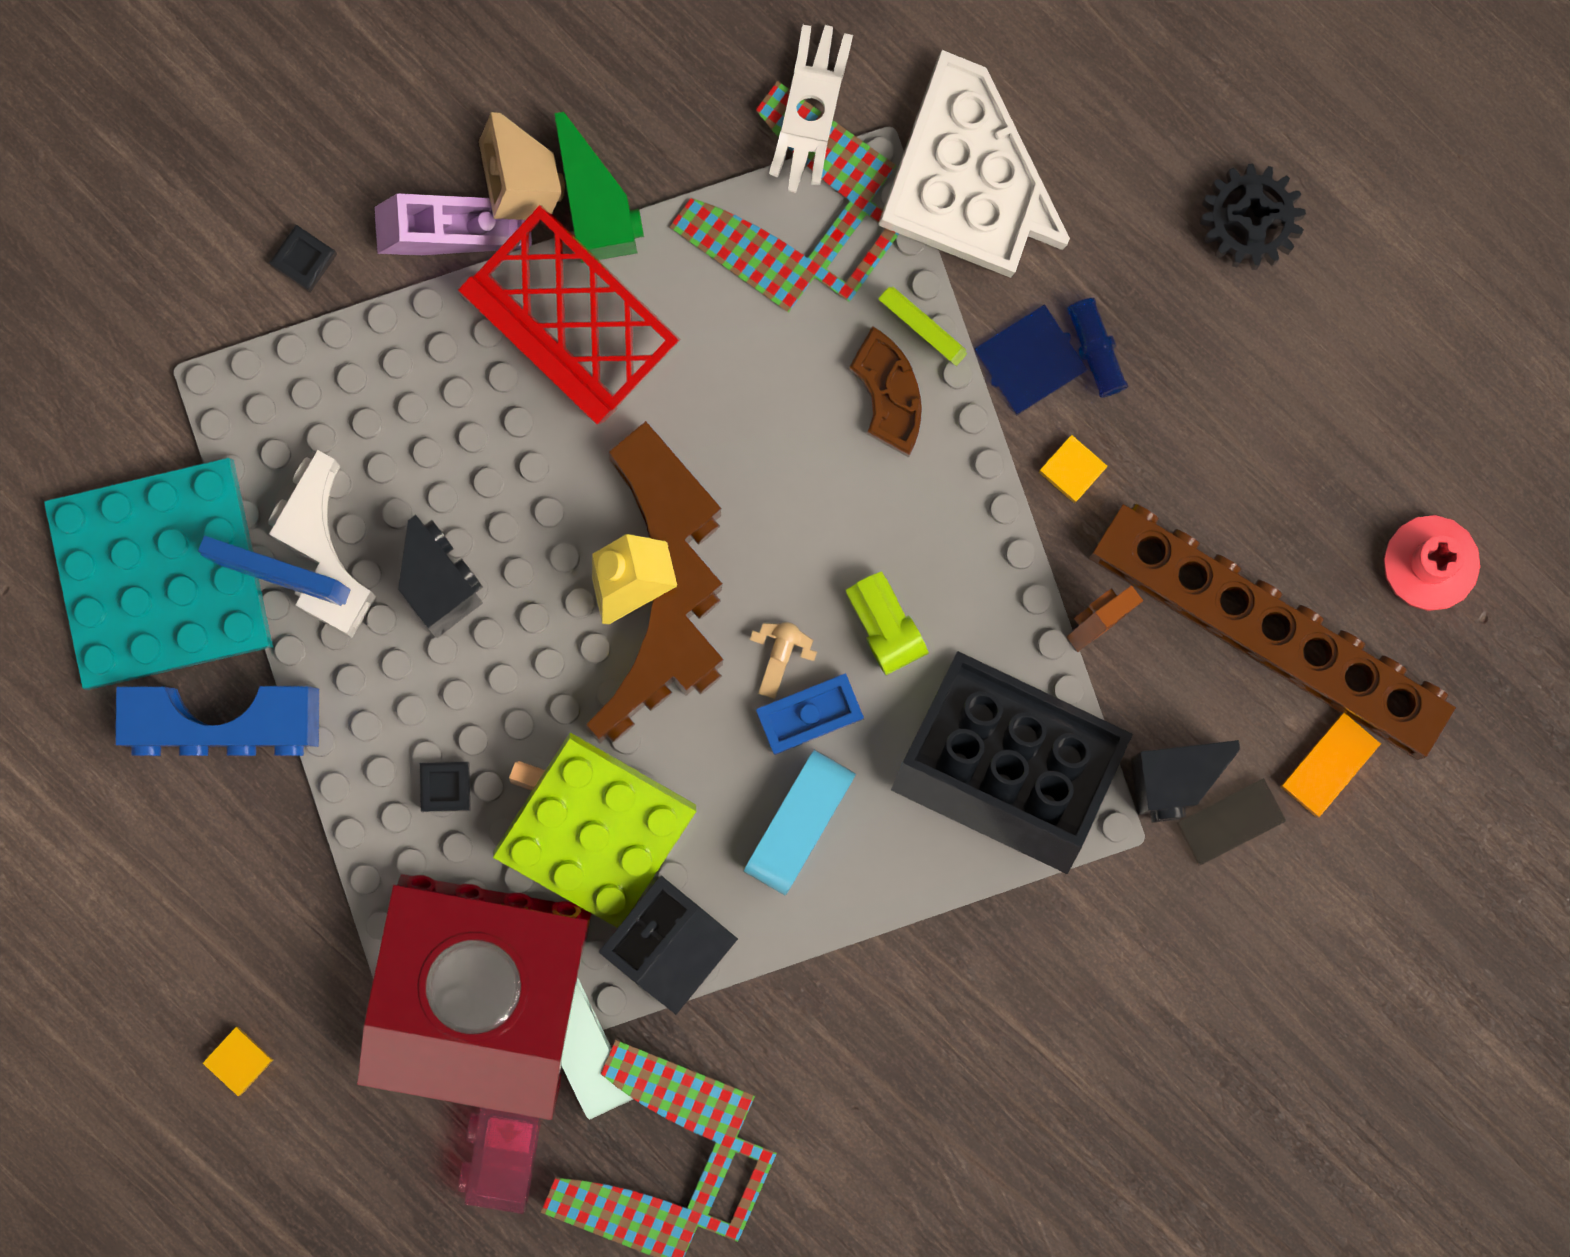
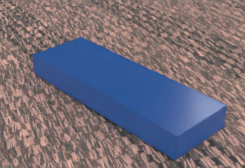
(274, 571)

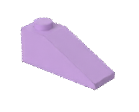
(440, 225)

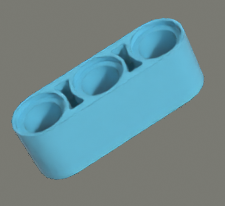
(799, 822)

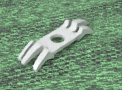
(813, 83)

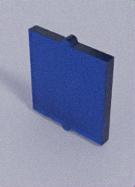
(1030, 359)

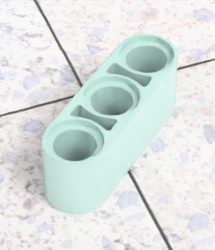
(584, 1059)

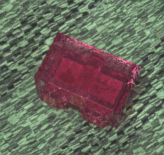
(500, 1160)

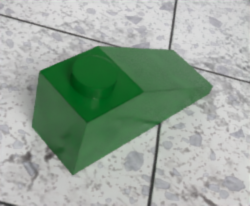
(596, 200)

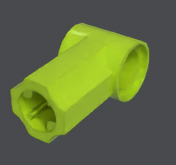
(890, 633)

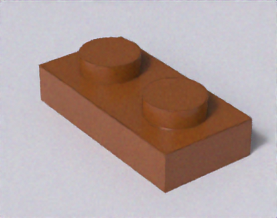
(1102, 616)

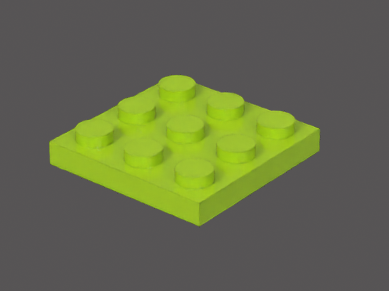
(594, 830)

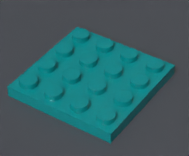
(138, 585)

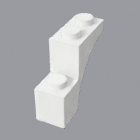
(304, 528)

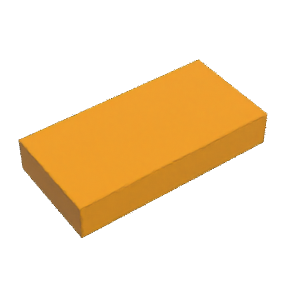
(1330, 765)

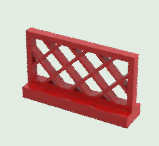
(540, 345)

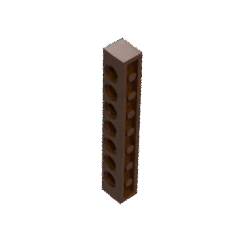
(1427, 702)

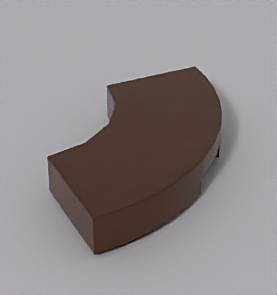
(892, 389)

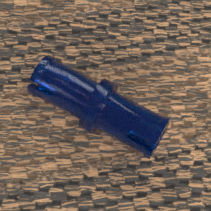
(1097, 347)

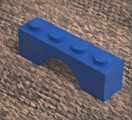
(276, 718)

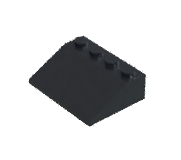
(1012, 762)

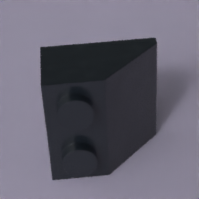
(1178, 777)

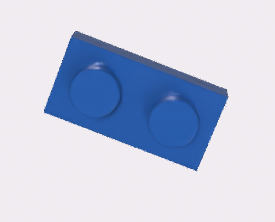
(810, 714)

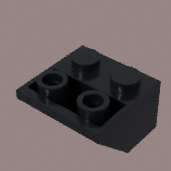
(431, 582)
(668, 945)

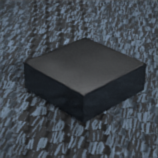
(303, 258)
(445, 787)

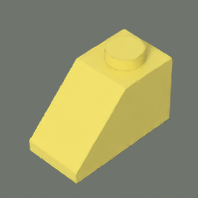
(630, 575)

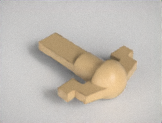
(786, 637)

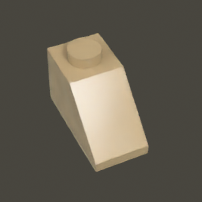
(518, 170)

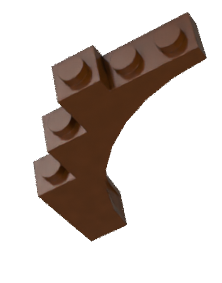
(673, 649)

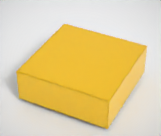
(1073, 469)
(238, 1061)

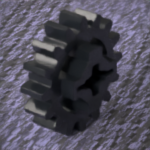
(1272, 213)

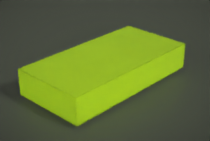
(923, 325)

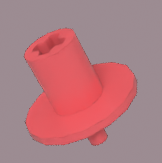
(1431, 563)

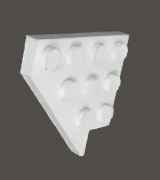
(969, 176)

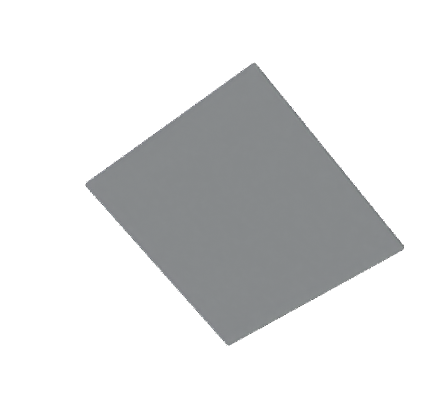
(762, 409)

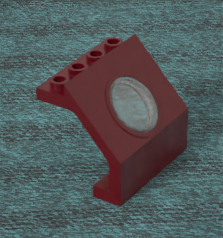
(473, 996)

